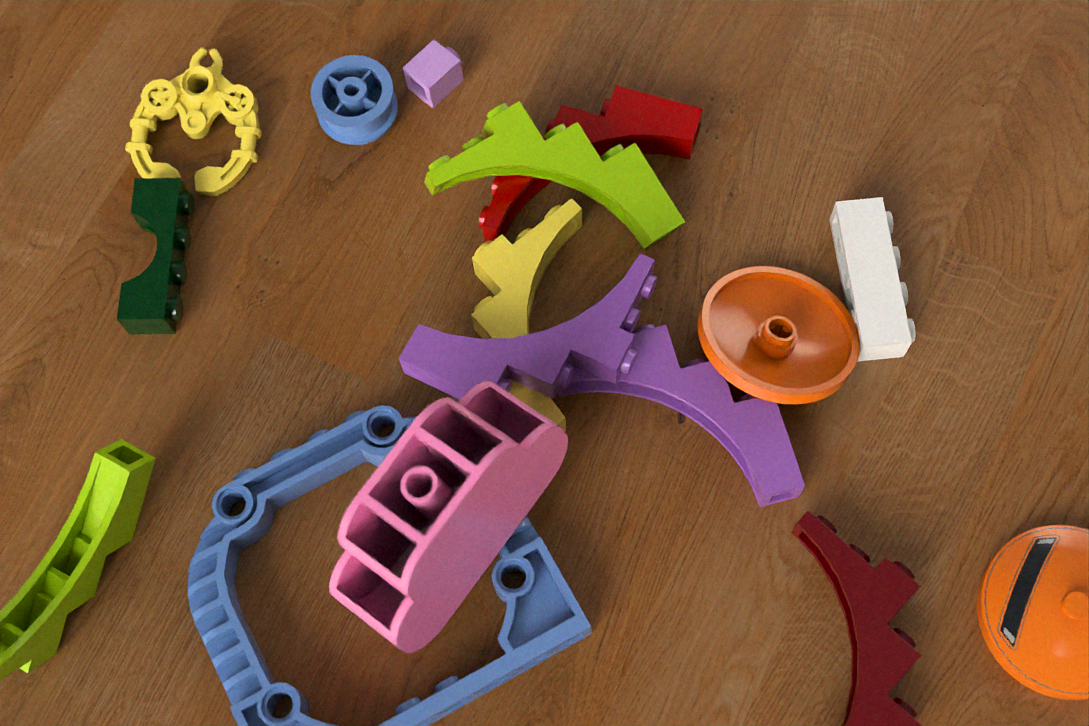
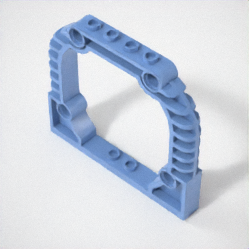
(538, 618)

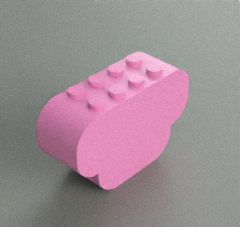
(442, 511)

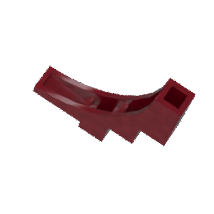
(868, 602)

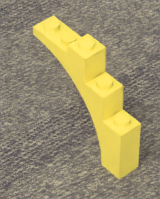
(513, 277)

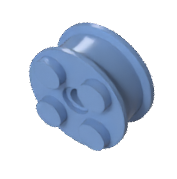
(354, 99)

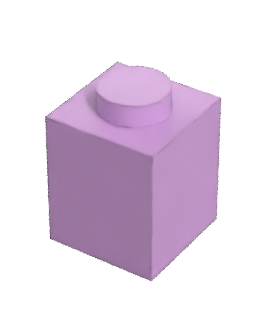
(434, 73)

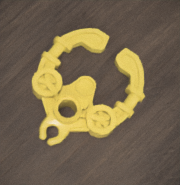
(197, 112)

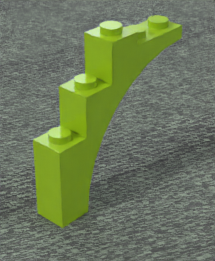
(516, 147)
(71, 569)

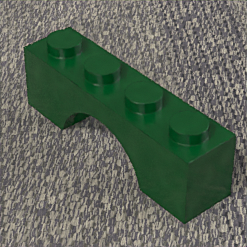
(153, 298)

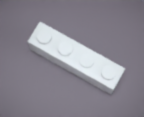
(871, 278)

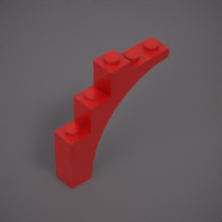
(625, 119)

